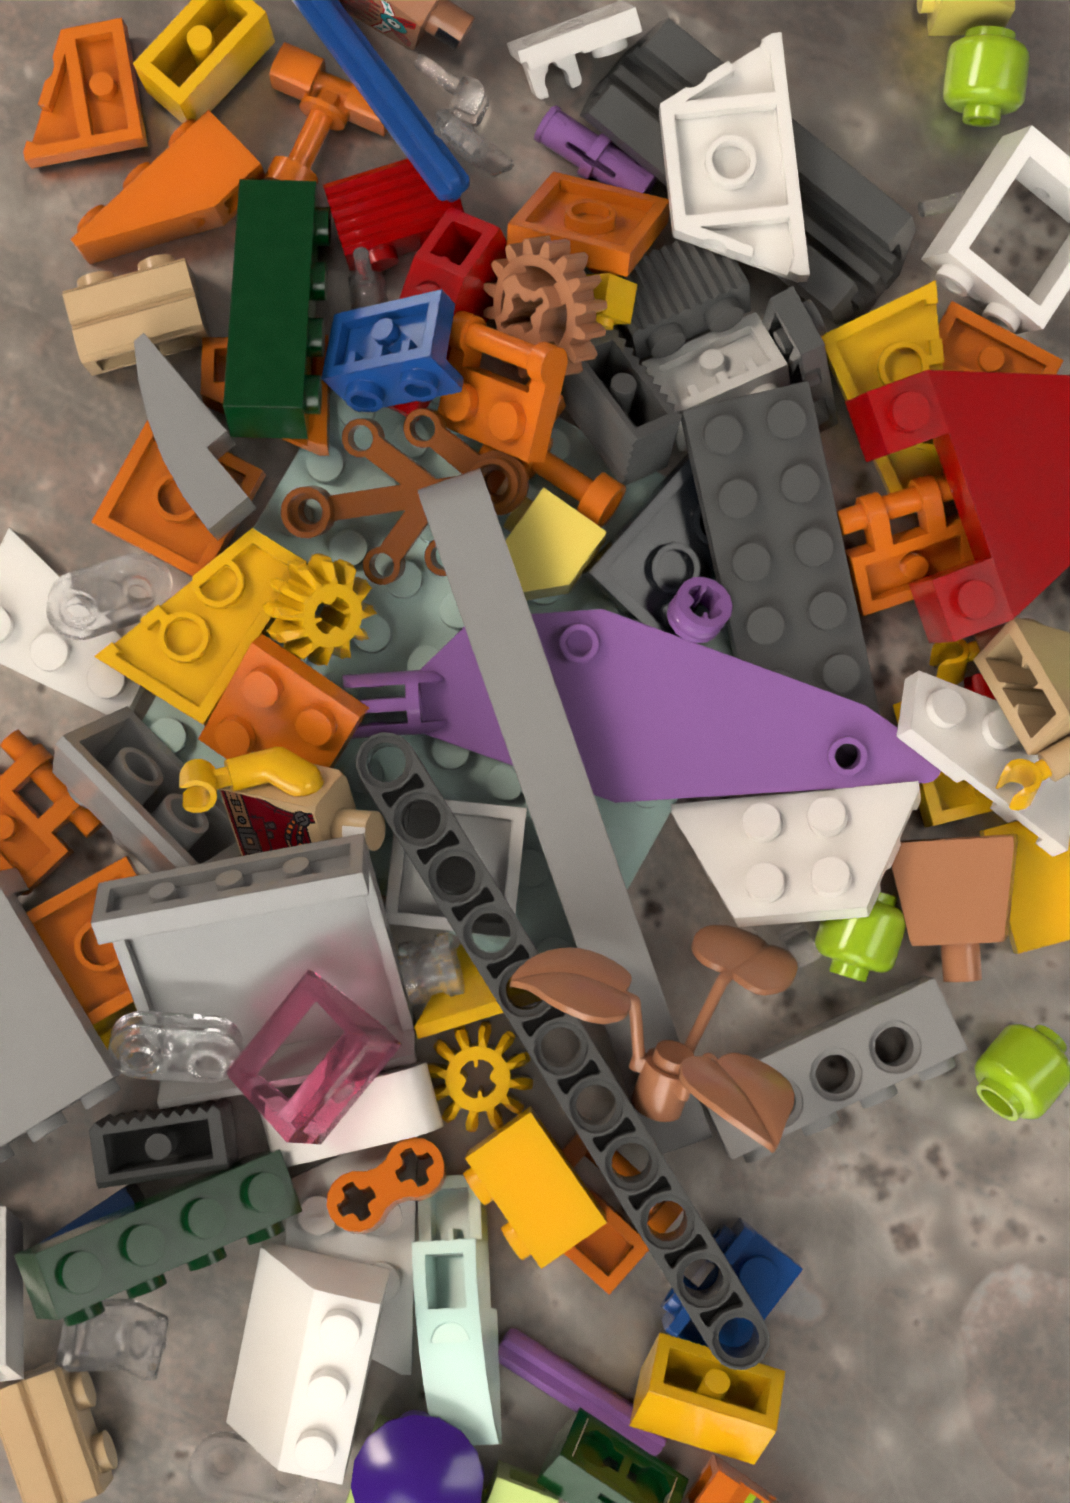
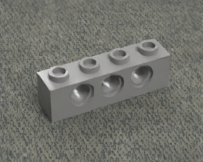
(929, 1050)

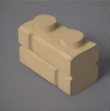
(116, 310)
(54, 1436)

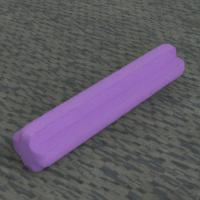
(572, 1387)

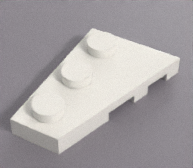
(42, 653)
(974, 742)

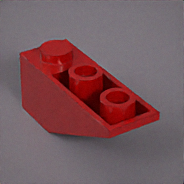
(459, 262)

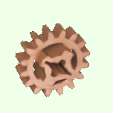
(547, 298)

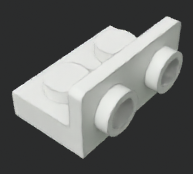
(720, 368)

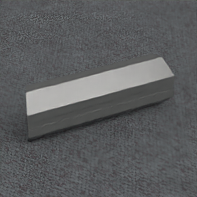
(850, 225)

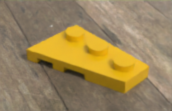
(882, 349)
(204, 630)

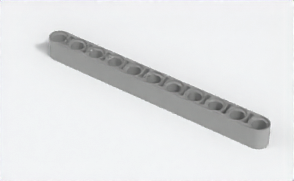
(550, 766)

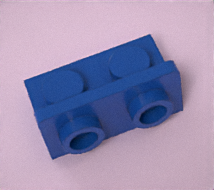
(392, 353)
(759, 1266)

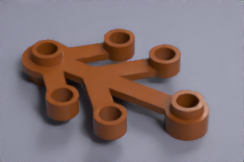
(402, 496)

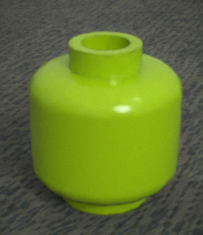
(986, 75)
(863, 942)
(1023, 1072)

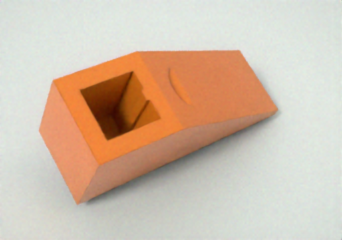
(175, 196)

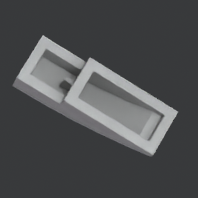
(190, 442)

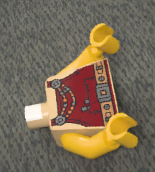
(279, 800)

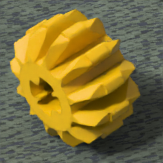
(297, 602)
(501, 1076)

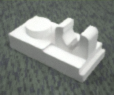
(597, 31)

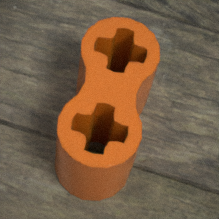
(386, 1185)

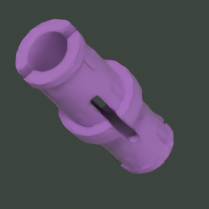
(592, 153)

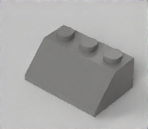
(134, 791)

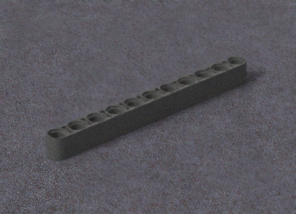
(602, 1137)

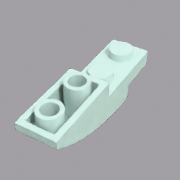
(455, 1312)

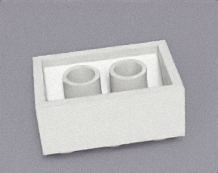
(306, 1359)

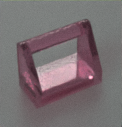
(337, 1078)

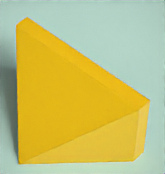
(475, 1004)

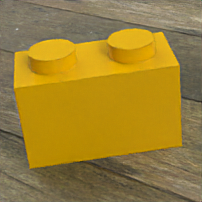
(204, 55)
(534, 1189)
(704, 1404)

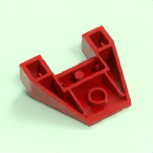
(1009, 476)

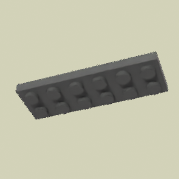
(779, 541)

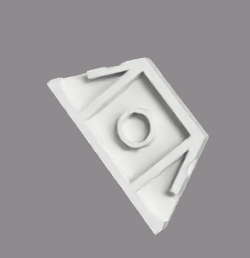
(737, 164)
(799, 851)
(386, 1247)

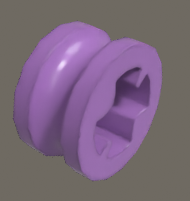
(710, 595)

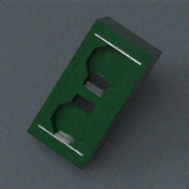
(602, 1466)

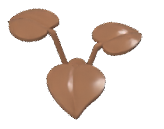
(735, 1085)

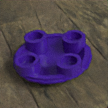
(417, 1462)

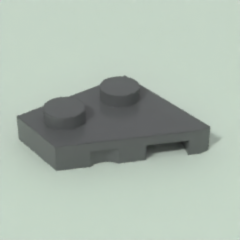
(798, 333)

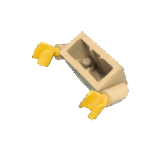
(1031, 681)

